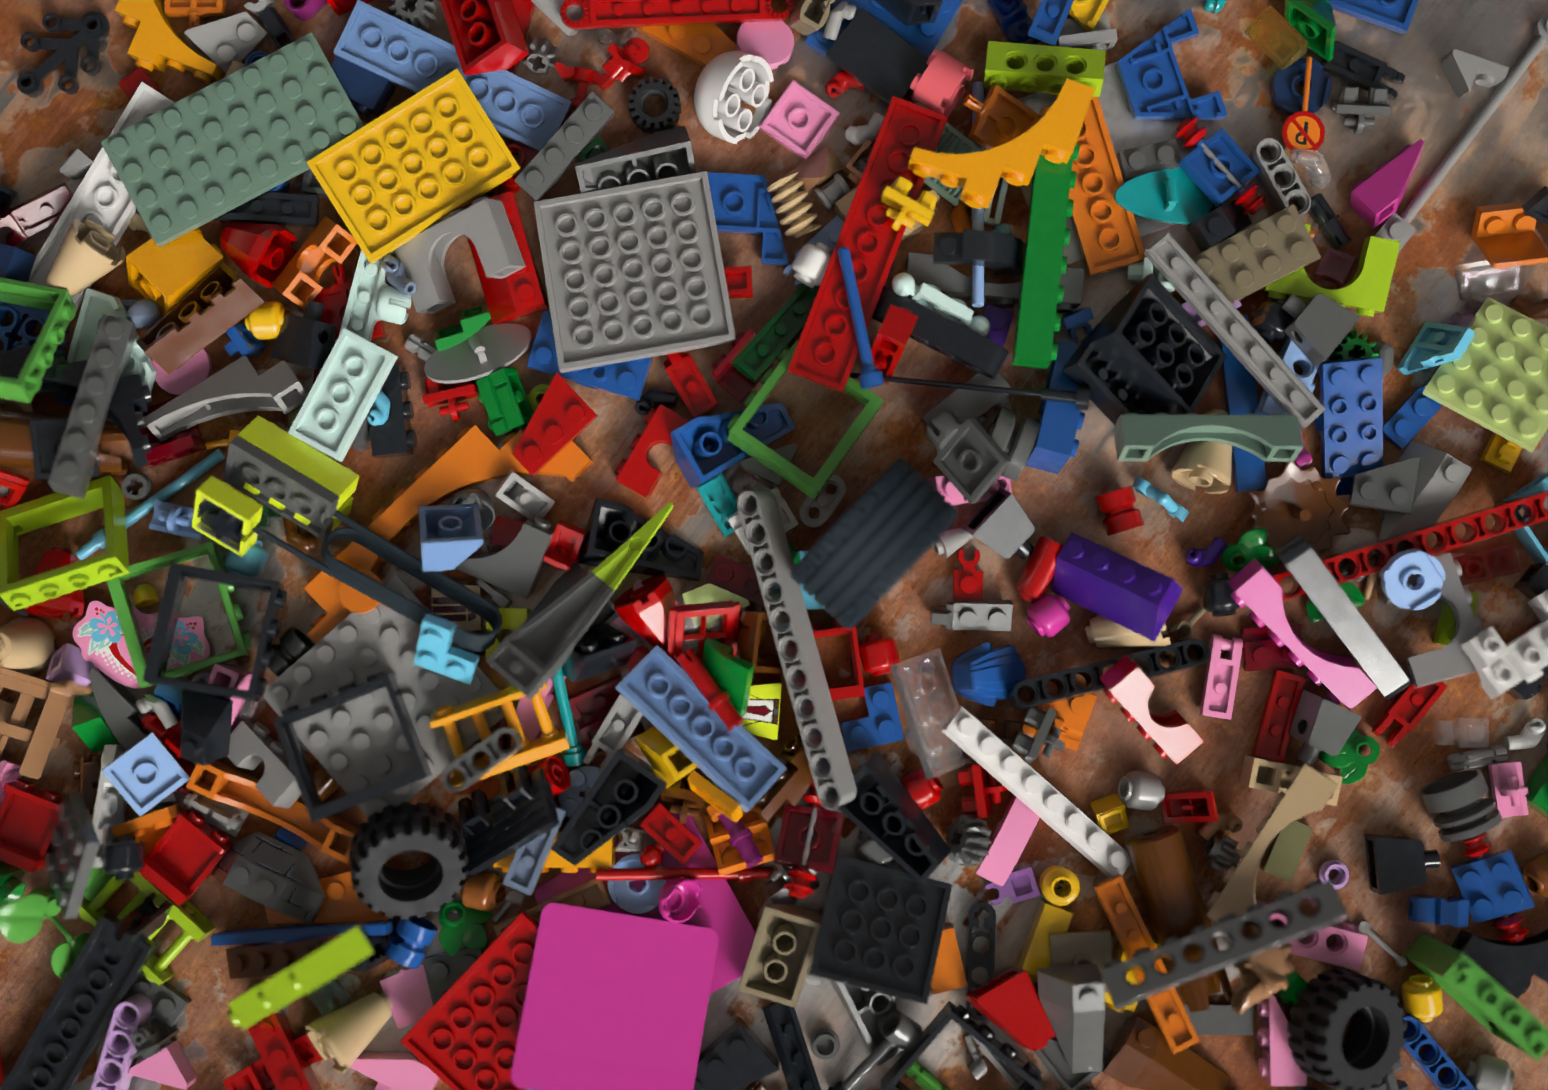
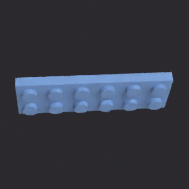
(682, 714)

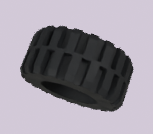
(413, 890)
(1373, 1038)

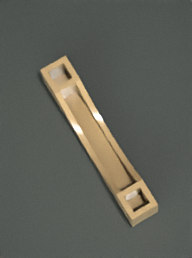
(1306, 795)

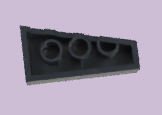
(895, 820)

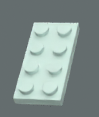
(342, 394)

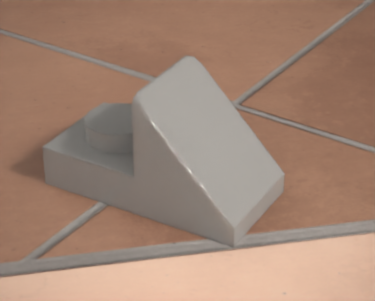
(1465, 68)
(523, 496)

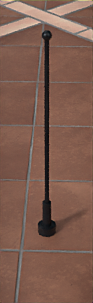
(1079, 397)

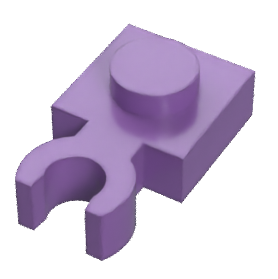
(1019, 886)

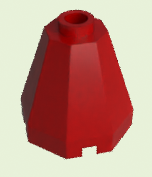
(258, 249)
(69, 603)
(648, 609)

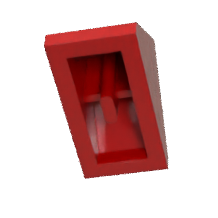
(1189, 806)

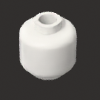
(811, 264)

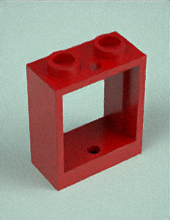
(846, 691)

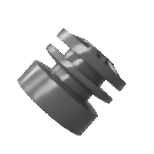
(1461, 804)

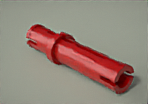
(716, 698)

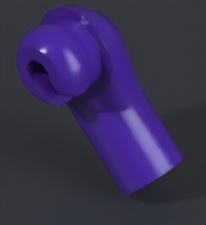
(1207, 556)

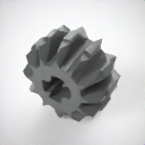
(417, 18)
(968, 840)

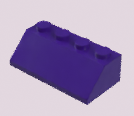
(1114, 586)

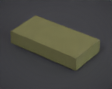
(1287, 850)

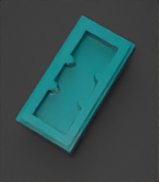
(719, 501)

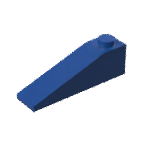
(703, 445)

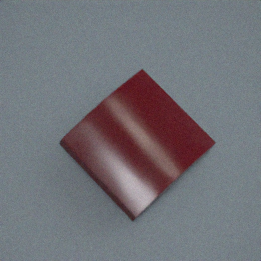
(593, 706)

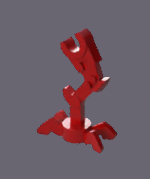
(584, 78)

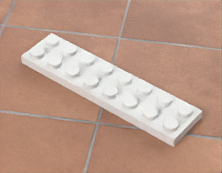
(101, 193)

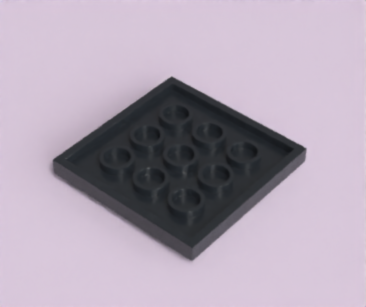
(880, 929)

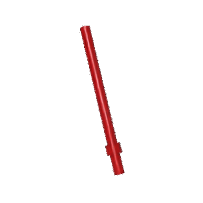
(692, 873)

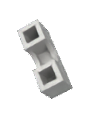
(252, 745)

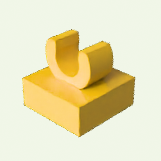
(1501, 453)

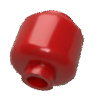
(878, 654)
(922, 790)

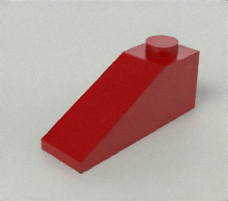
(892, 339)

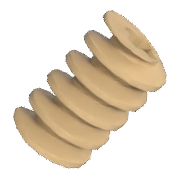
(793, 206)

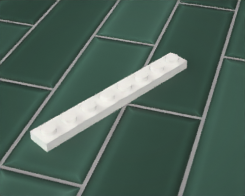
(1036, 793)

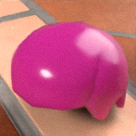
(679, 899)

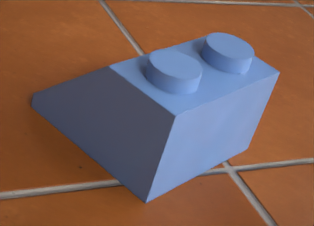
(448, 535)

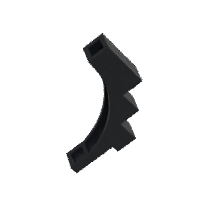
(64, 380)

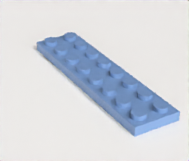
(419, 59)

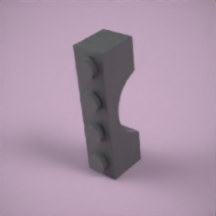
(565, 146)

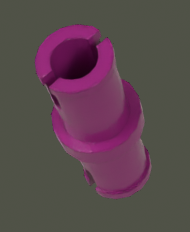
(742, 840)

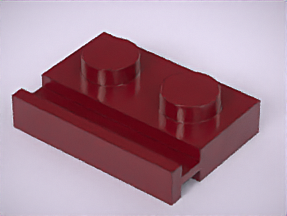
(1263, 653)

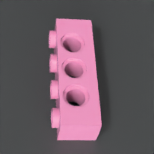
(1346, 951)

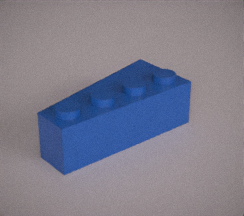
(1059, 419)

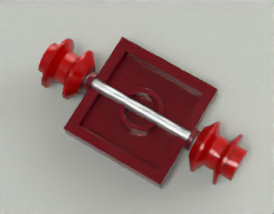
(808, 841)

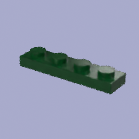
(776, 334)

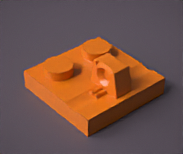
(1070, 717)

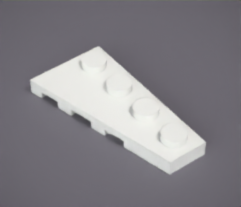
(109, 804)

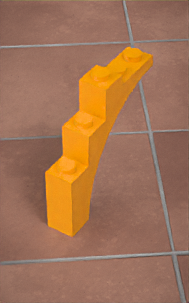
(158, 44)
(1016, 160)

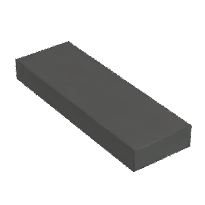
(1221, 1020)

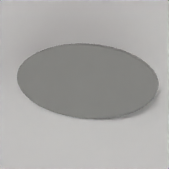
(480, 354)

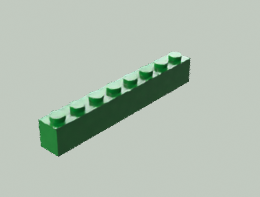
(1044, 263)

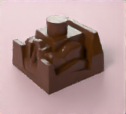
(757, 642)

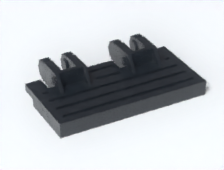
(508, 819)

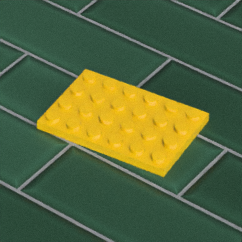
(414, 166)

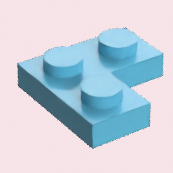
(438, 655)

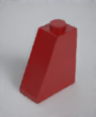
(1014, 1008)

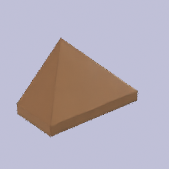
(817, 170)

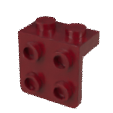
(728, 376)

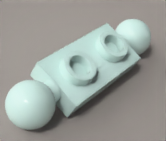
(933, 299)

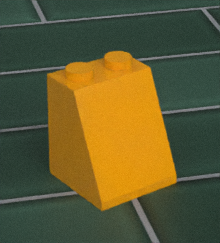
(171, 270)

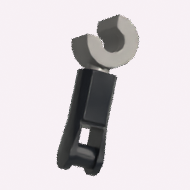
(271, 21)

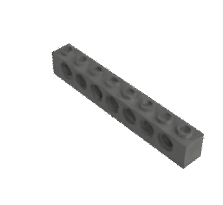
(1328, 912)

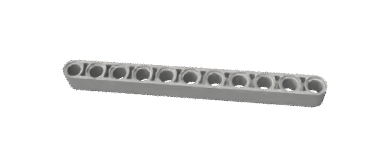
(796, 662)

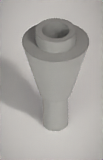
(951, 541)

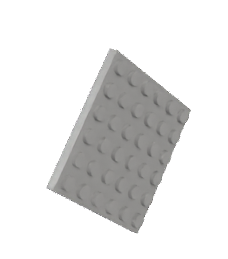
(634, 272)
(363, 738)

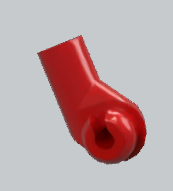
(840, 83)

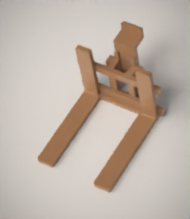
(13, 716)

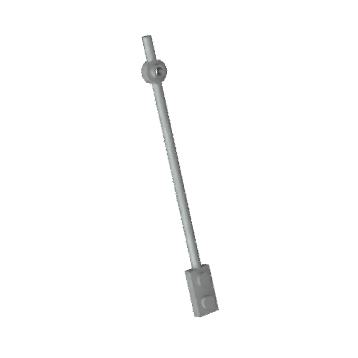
(1397, 226)

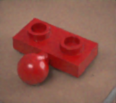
(669, 836)

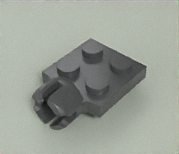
(966, 454)

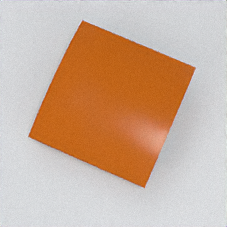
(728, 857)

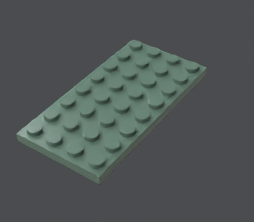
(232, 139)

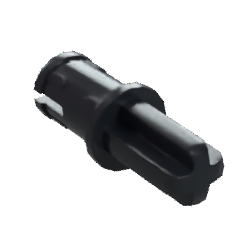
(1329, 221)

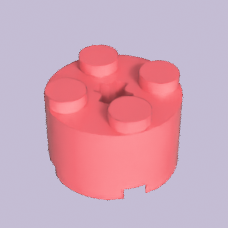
(941, 83)

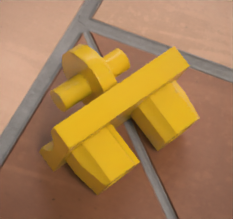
(897, 198)

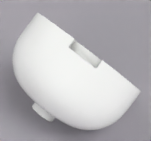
(723, 85)

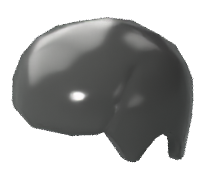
(473, 496)

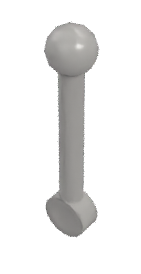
(1364, 927)

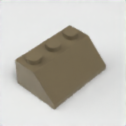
(781, 953)

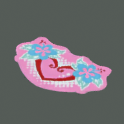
(105, 646)

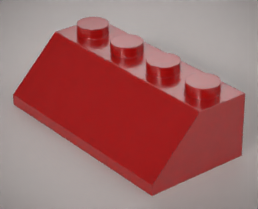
(484, 34)
(522, 291)

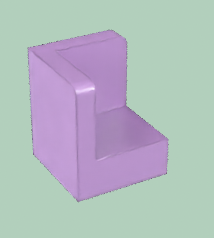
(69, 665)

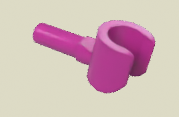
(1303, 458)

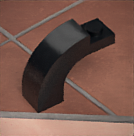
(980, 248)

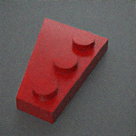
(553, 426)

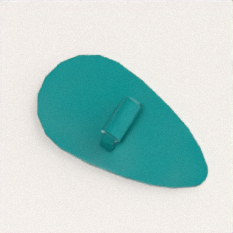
(1164, 197)

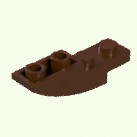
(791, 784)

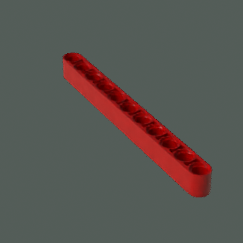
(1446, 539)

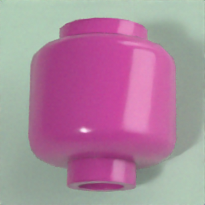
(1048, 615)

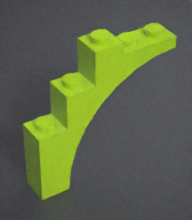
(299, 978)

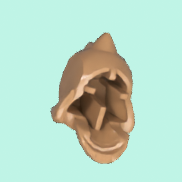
(1261, 974)

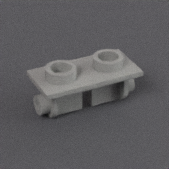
(217, 813)

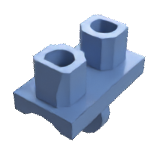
(174, 520)

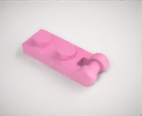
(1221, 677)

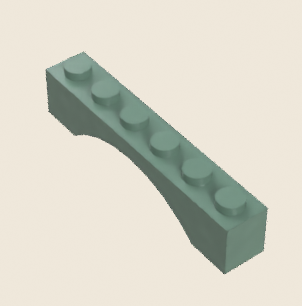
(1266, 436)

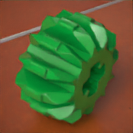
(1356, 344)

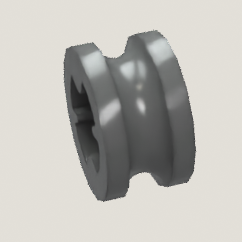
(130, 481)

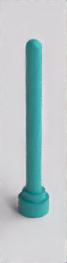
(576, 753)

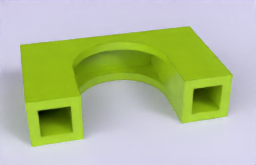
(1364, 292)

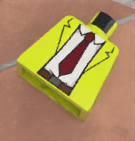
(763, 710)

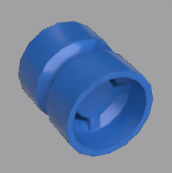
(409, 943)

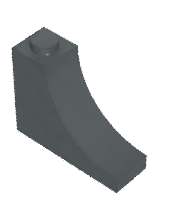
(517, 564)

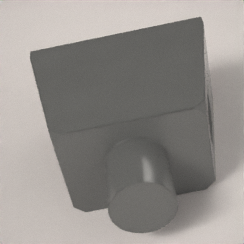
(1318, 325)
(1321, 726)

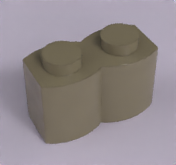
(809, 15)

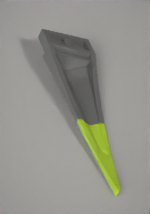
(546, 640)

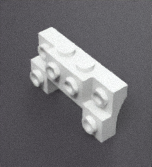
(1522, 658)

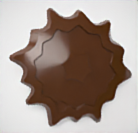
(1300, 504)

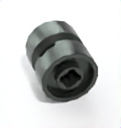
(291, 648)

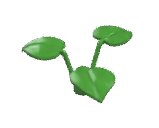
(23, 919)

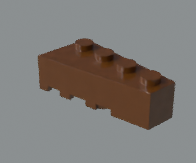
(199, 318)

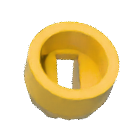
(145, 596)

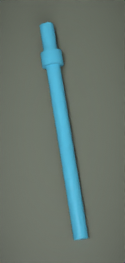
(147, 506)

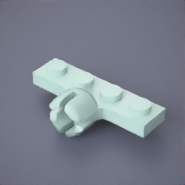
(373, 299)

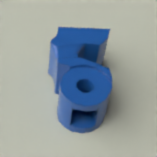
(1439, 911)

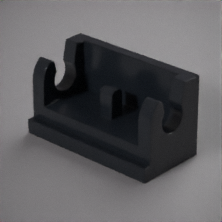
(136, 926)

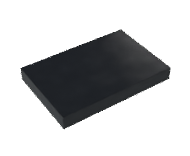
(877, 57)

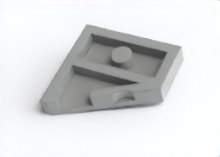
(227, 38)

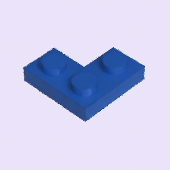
(880, 726)

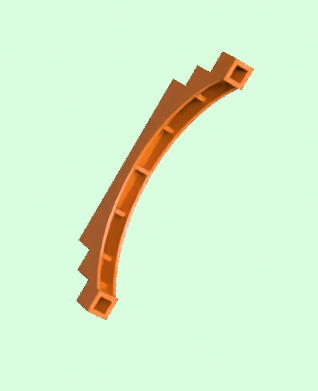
(466, 464)

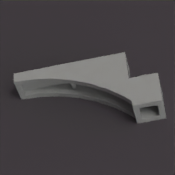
(228, 392)

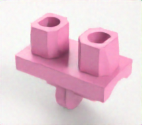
(1508, 788)

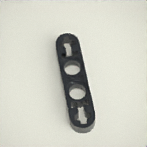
(975, 959)

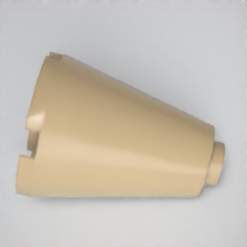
(84, 257)
(1205, 465)
(1111, 635)
(26, 645)
(349, 1030)

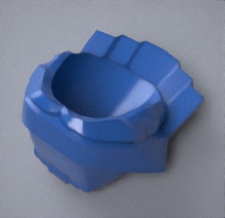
(987, 673)

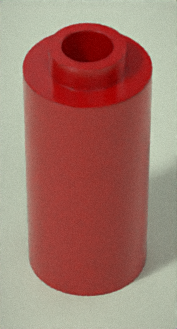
(1038, 570)

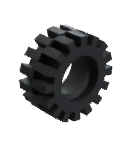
(654, 88)

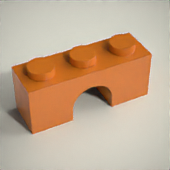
(302, 274)

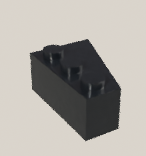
(734, 1060)

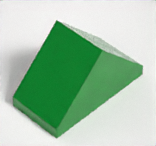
(90, 723)

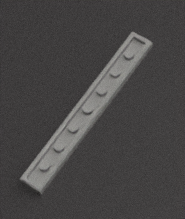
(1234, 330)

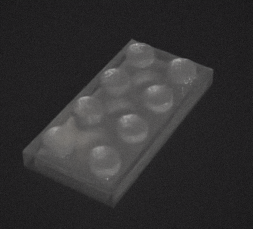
(928, 705)

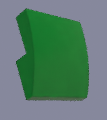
(471, 322)
(729, 672)

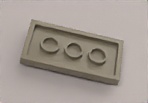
(1259, 255)

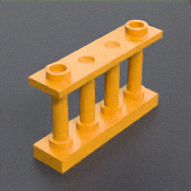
(549, 743)

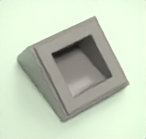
(76, 165)

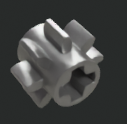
(540, 55)
(1222, 853)

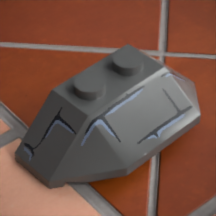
(272, 876)

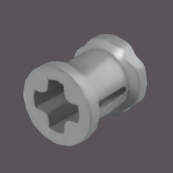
(832, 191)

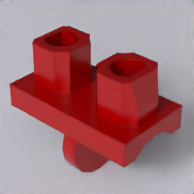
(625, 59)
(437, 395)
(980, 802)

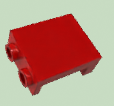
(27, 824)
(185, 856)

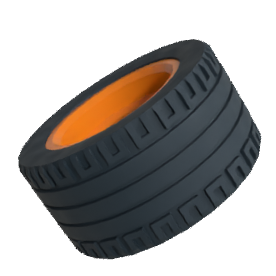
(875, 544)

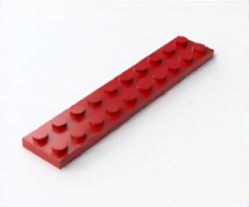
(828, 338)

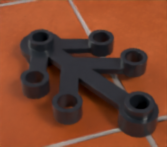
(66, 51)

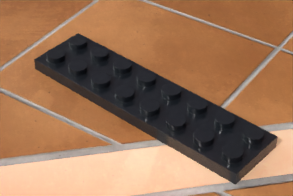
(78, 1014)

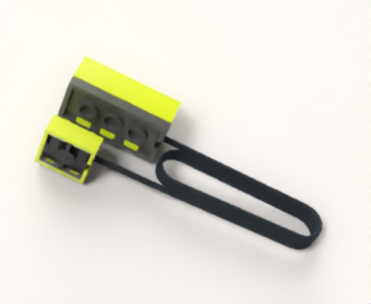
(317, 497)

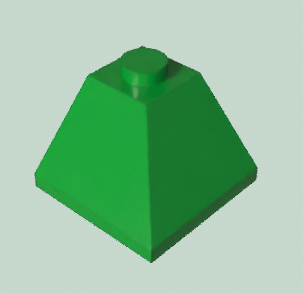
(1315, 23)

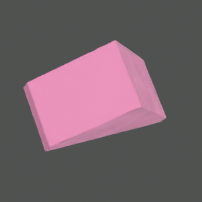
(166, 1067)

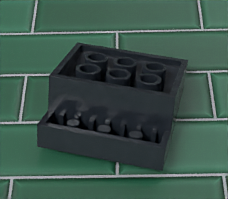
(1146, 356)

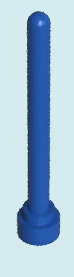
(870, 376)

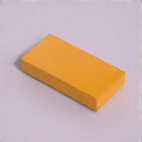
(715, 796)

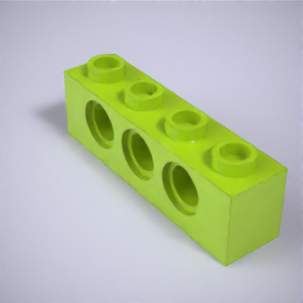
(1042, 67)

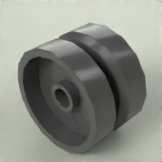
(1015, 443)

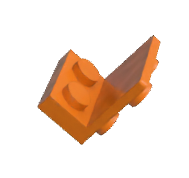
(1507, 236)
(149, 827)

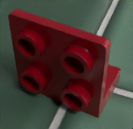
(175, 447)

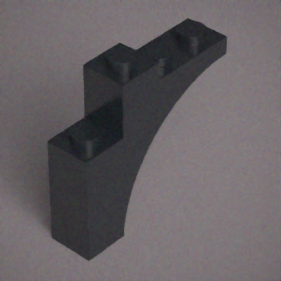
(1508, 963)

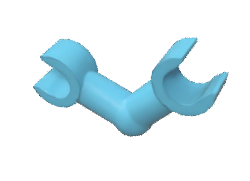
(1163, 498)

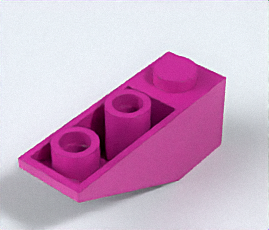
(1382, 192)

